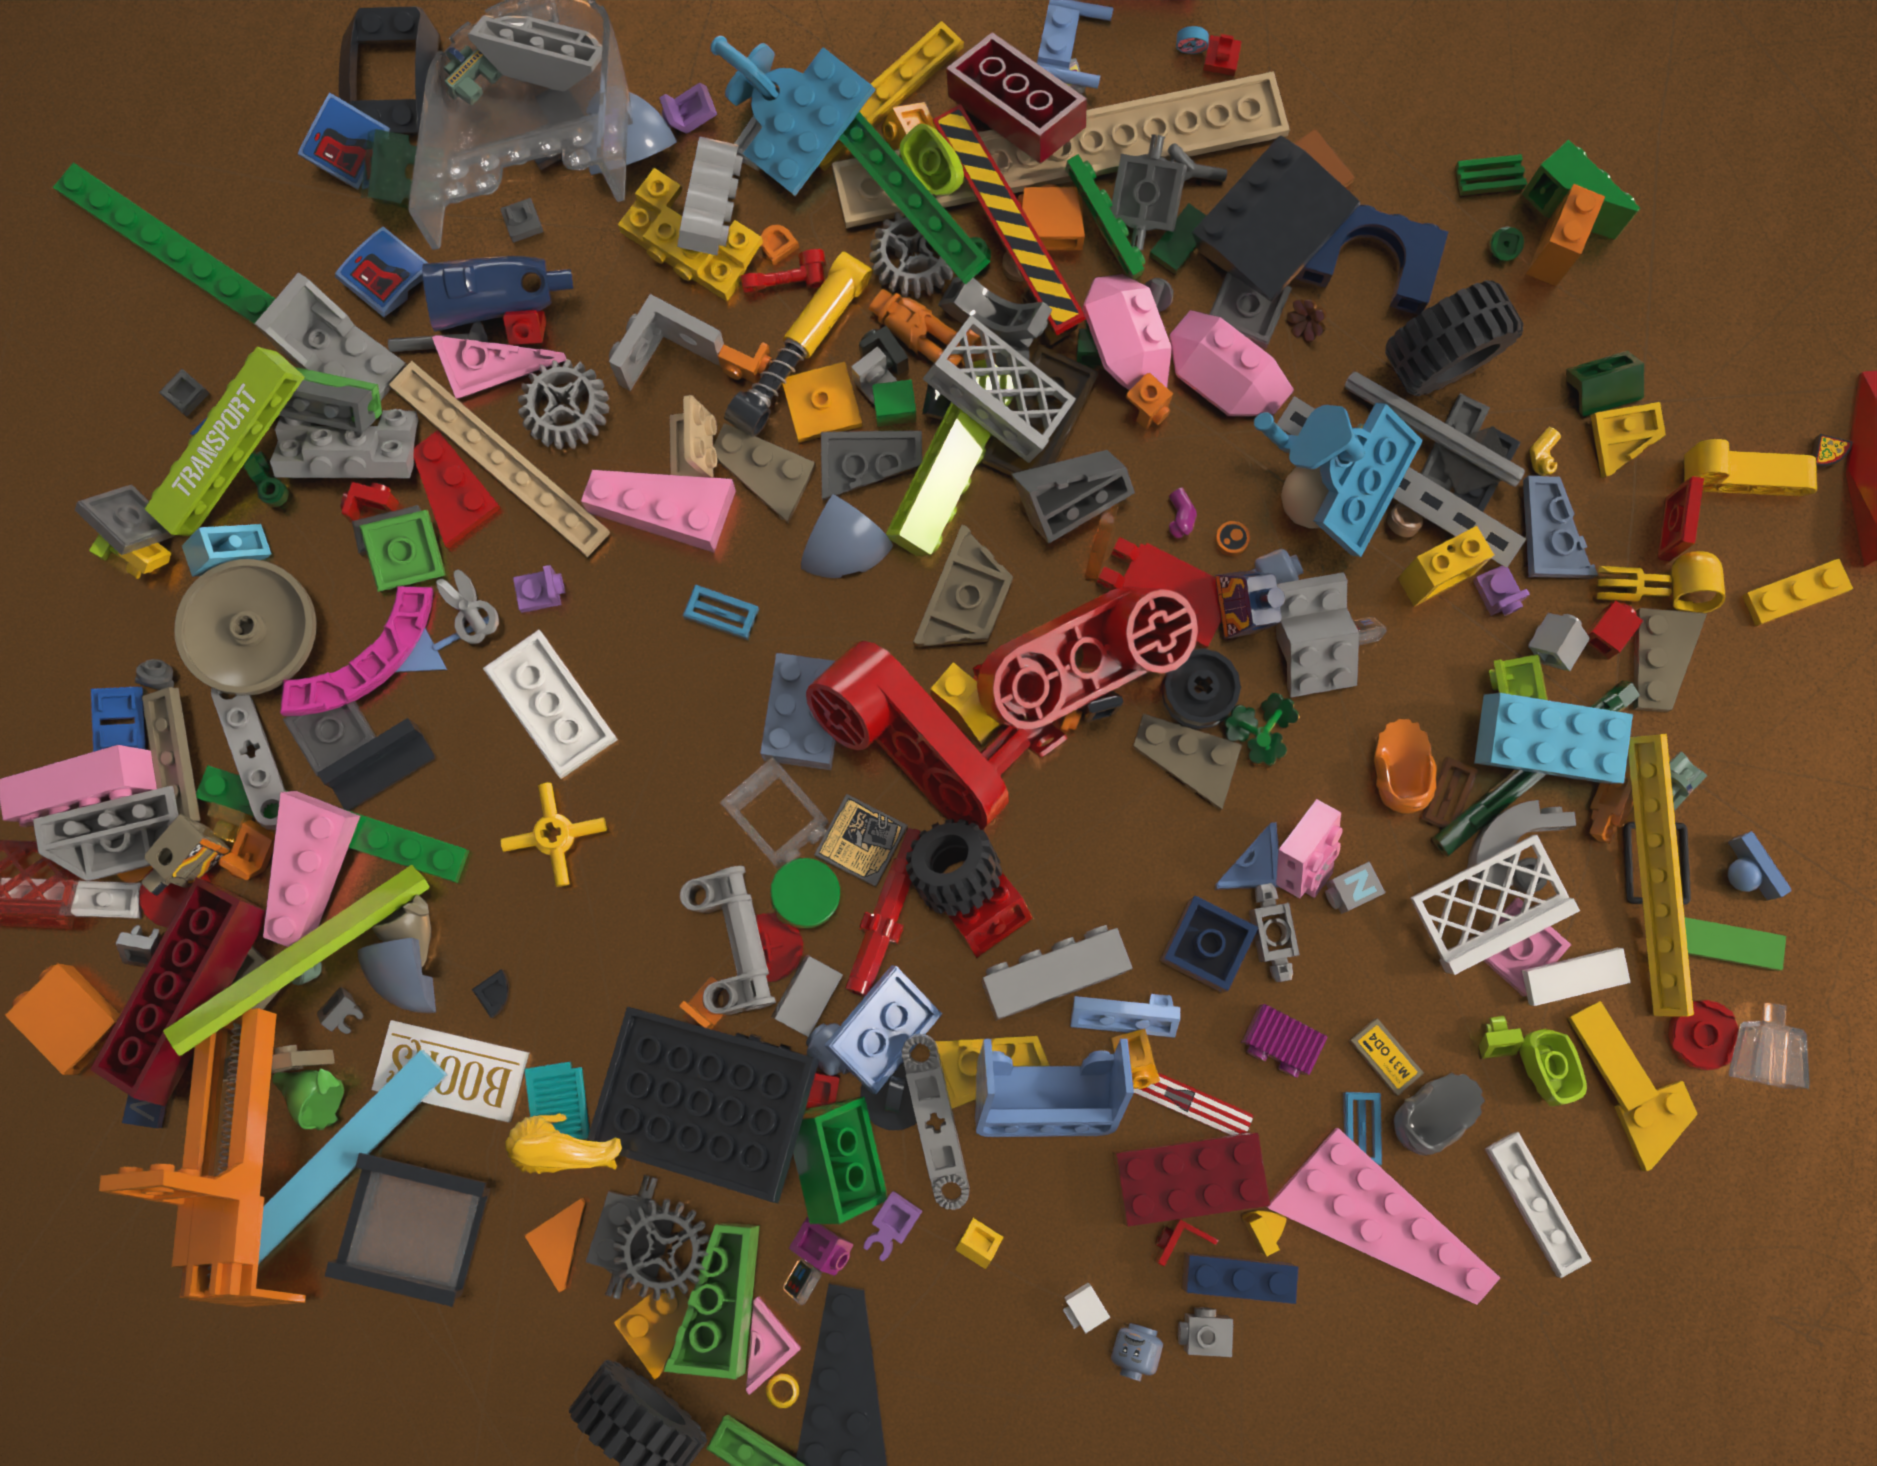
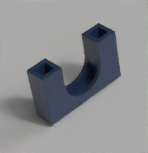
(1414, 244)

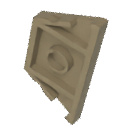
(965, 596)

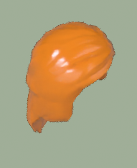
(1405, 767)

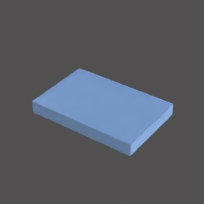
(876, 1030)

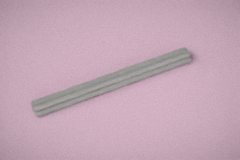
(1436, 430)

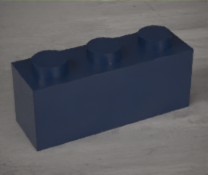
(1239, 1278)

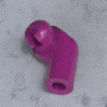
(1185, 515)

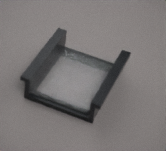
(410, 1230)

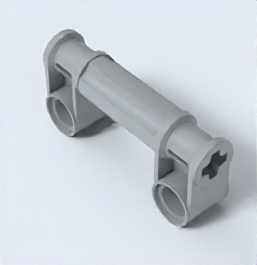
(728, 892)

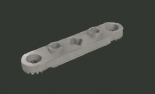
(258, 773)
(940, 1146)

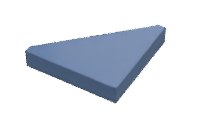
(1255, 865)

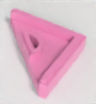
(769, 1346)

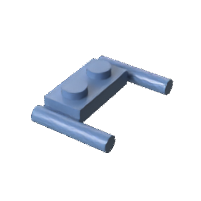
(1059, 39)

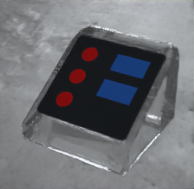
(1369, 630)
(802, 1281)

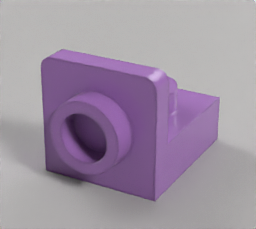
(539, 589)
(1500, 591)

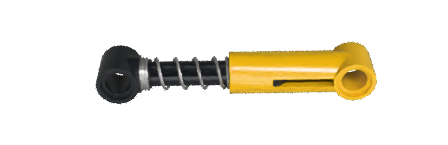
(844, 282)

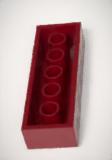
(188, 968)

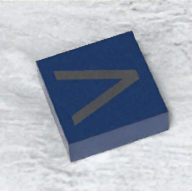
(143, 1113)

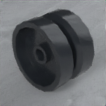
(1210, 707)

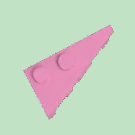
(482, 365)

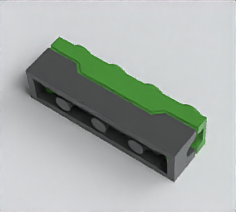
(334, 401)

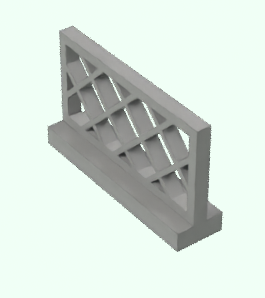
(987, 405)

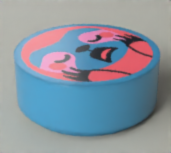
(1192, 40)

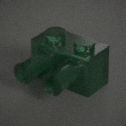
(385, 167)

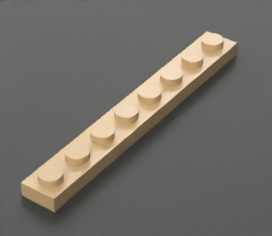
(499, 459)

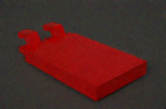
(1160, 570)

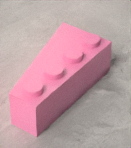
(666, 505)
(305, 864)

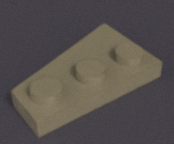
(288, 1059)

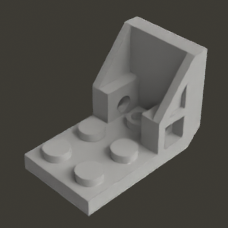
(323, 338)

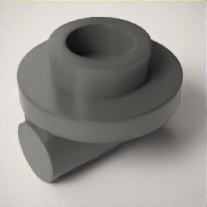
(1161, 293)
(154, 674)

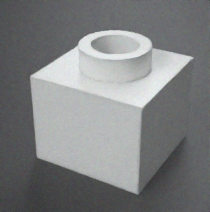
(1085, 1308)

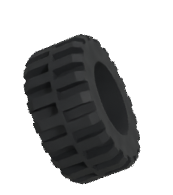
(1454, 337)

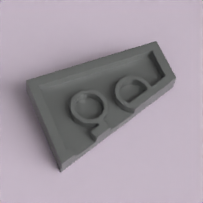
(866, 457)

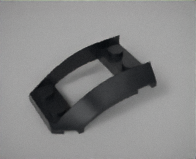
(389, 26)

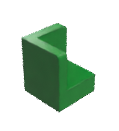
(894, 403)

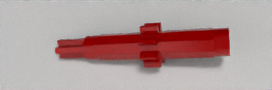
(882, 925)

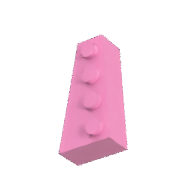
(76, 783)

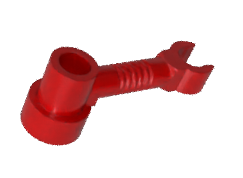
(810, 270)

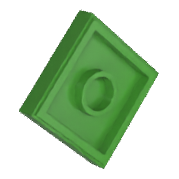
(402, 550)

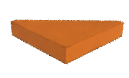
(556, 1242)

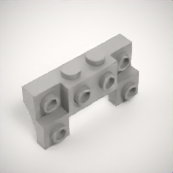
(338, 453)

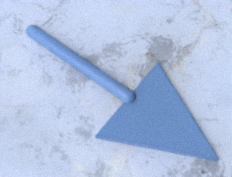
(425, 654)

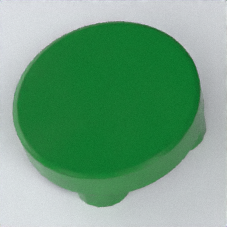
(804, 893)

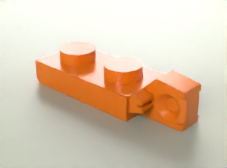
(1611, 807)

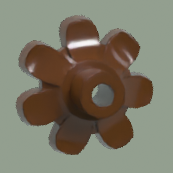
(1307, 319)

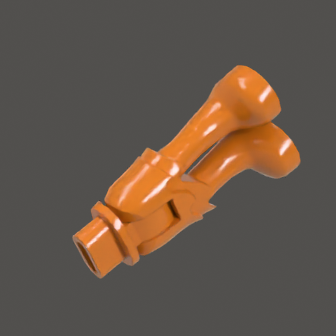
(912, 321)

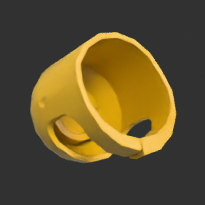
(1695, 573)

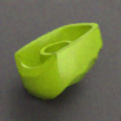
(932, 160)
(1553, 1066)

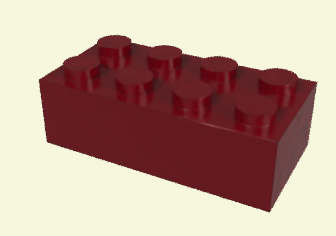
(1016, 97)
(1191, 1179)

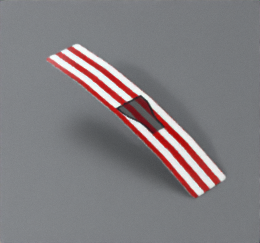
(1197, 1105)

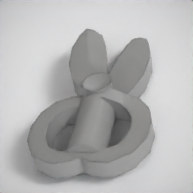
(467, 604)

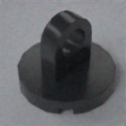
(892, 1104)

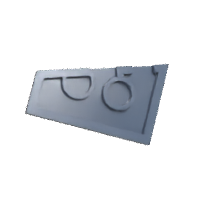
(1551, 535)

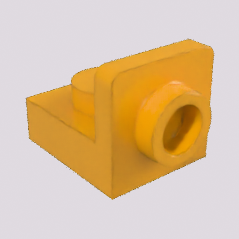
(902, 120)
(1141, 1058)

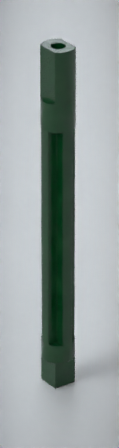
(1515, 784)

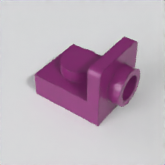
(821, 1248)

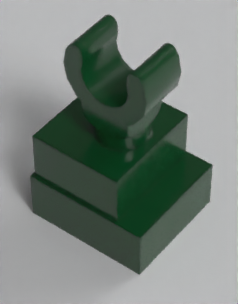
(1086, 349)

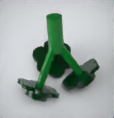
(1265, 746)

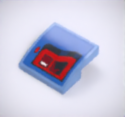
(339, 140)
(382, 271)

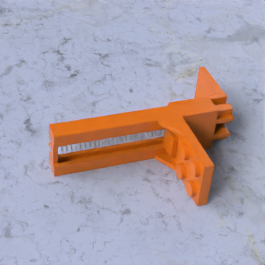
(221, 1213)

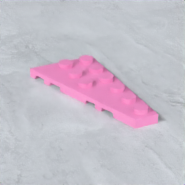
(1365, 1208)

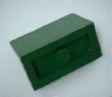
(1607, 382)

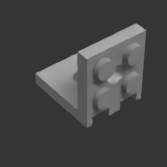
(646, 331)

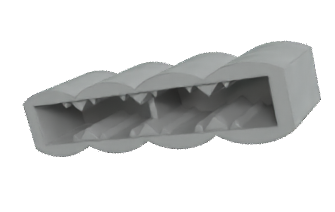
(708, 196)

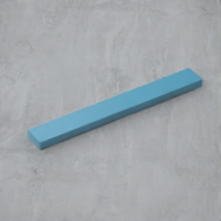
(342, 1151)

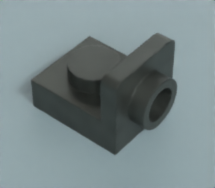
(888, 345)

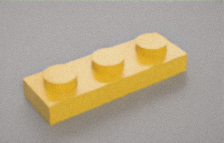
(1797, 592)

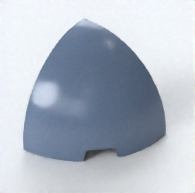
(646, 135)
(843, 542)
(397, 976)

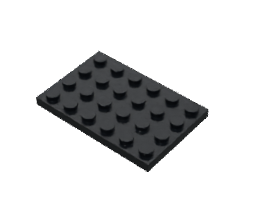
(704, 1103)

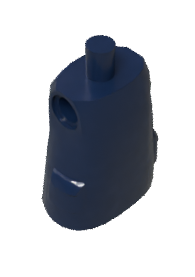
(486, 288)

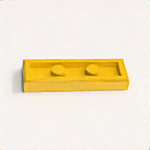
(1613, 1056)

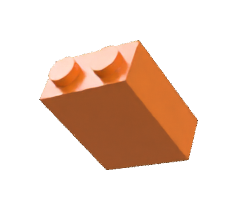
(1565, 235)
(64, 1018)

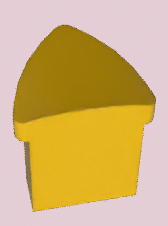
(1265, 1229)

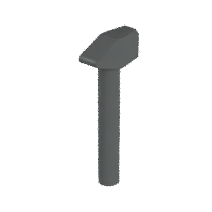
(426, 342)

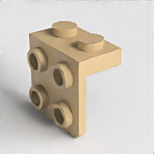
(692, 440)

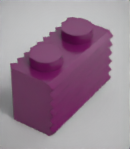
(1283, 1040)

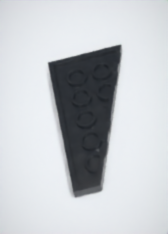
(843, 1402)

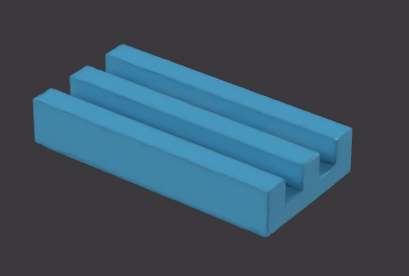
(748, 621)
(1361, 1098)

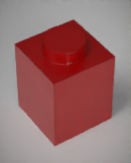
(1613, 629)

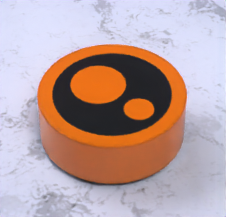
(1232, 538)

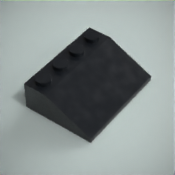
(1274, 219)

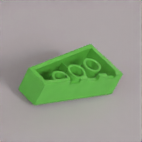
(719, 1307)

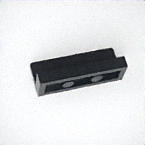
(378, 764)

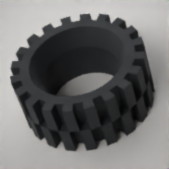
(635, 1420)

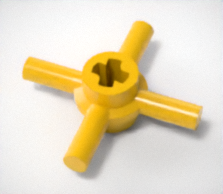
(543, 827)

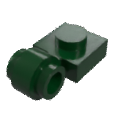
(257, 468)

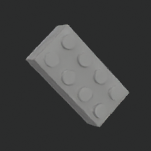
(1057, 973)

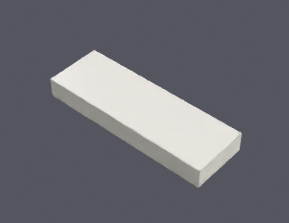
(1576, 976)

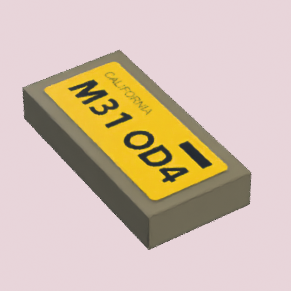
(1386, 1057)

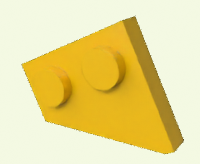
(1625, 434)

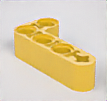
(1750, 471)

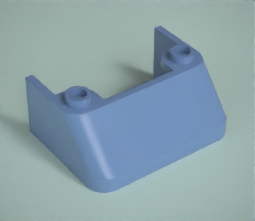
(1052, 1098)

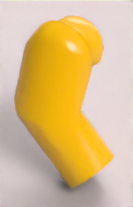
(1540, 452)

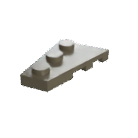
(766, 469)
(1662, 655)
(1192, 756)

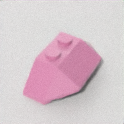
(1127, 330)
(1227, 367)

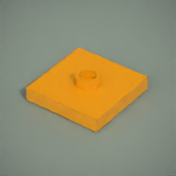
(822, 402)

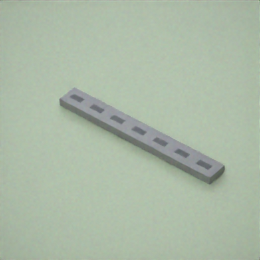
(1430, 499)

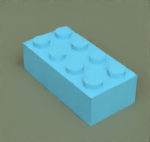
(1553, 738)

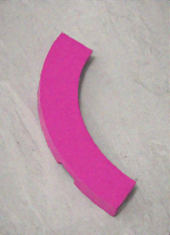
(371, 666)

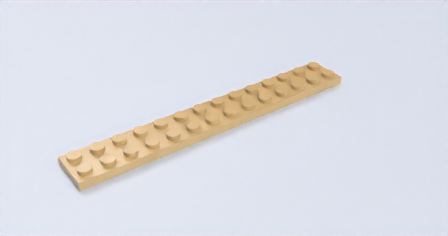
(1194, 118)

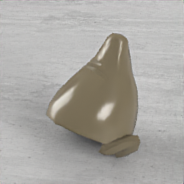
(407, 922)

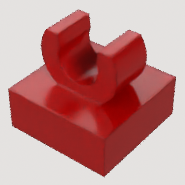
(1222, 54)

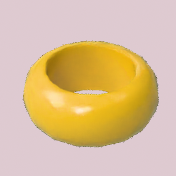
(782, 1377)

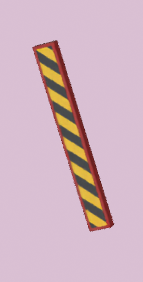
(1009, 220)

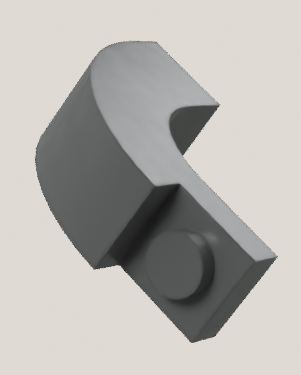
(1009, 321)

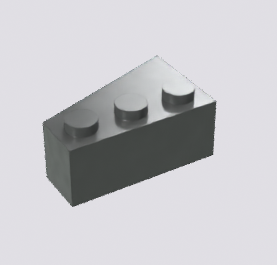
(1072, 491)

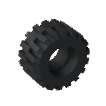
(967, 884)

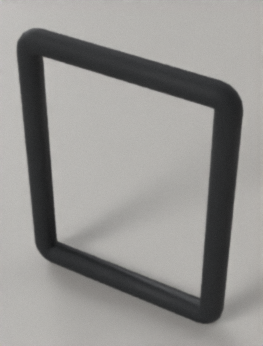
(1629, 863)

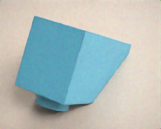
(222, 544)

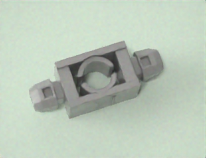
(1281, 969)

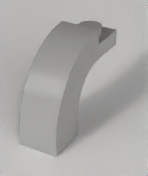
(1505, 831)

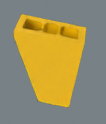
(959, 699)

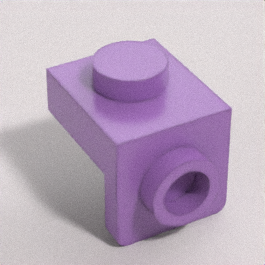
(688, 109)

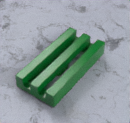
(1513, 161)

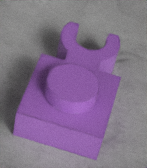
(894, 1222)

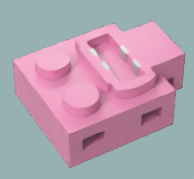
(1310, 851)

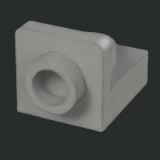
(871, 371)

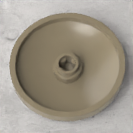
(245, 627)

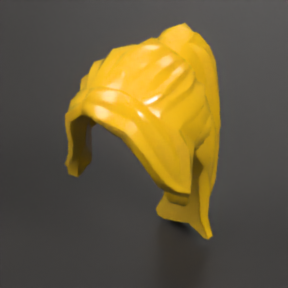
(540, 1148)

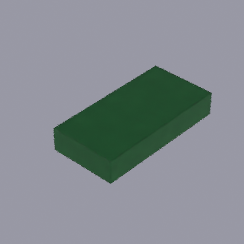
(1177, 246)

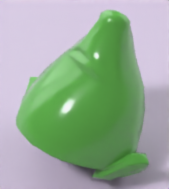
(310, 1097)

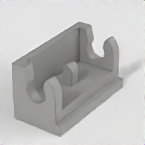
(806, 995)

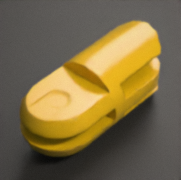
(1633, 584)

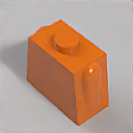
(1055, 215)

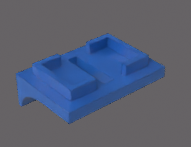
(118, 704)

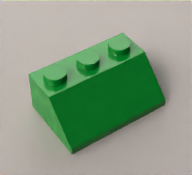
(838, 1162)

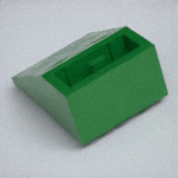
(1572, 166)

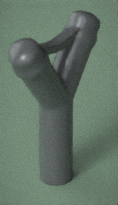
(1195, 170)

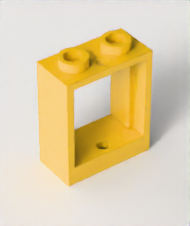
(1443, 568)

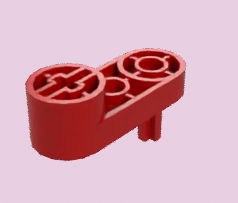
(1121, 639)
(875, 698)

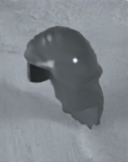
(1438, 1114)

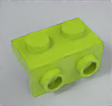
(1519, 677)

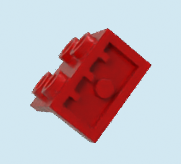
(993, 920)

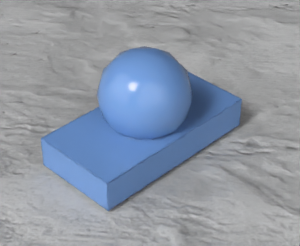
(1755, 868)

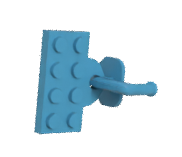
(800, 118)
(1355, 465)

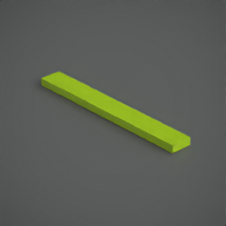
(295, 960)

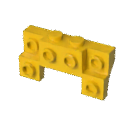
(657, 229)

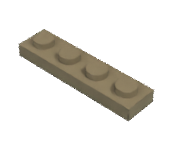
(170, 748)

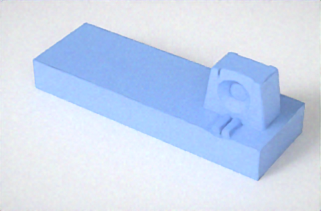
(1157, 1017)

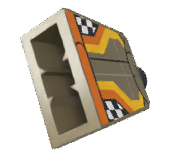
(182, 854)

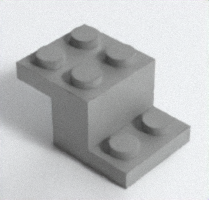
(1318, 635)

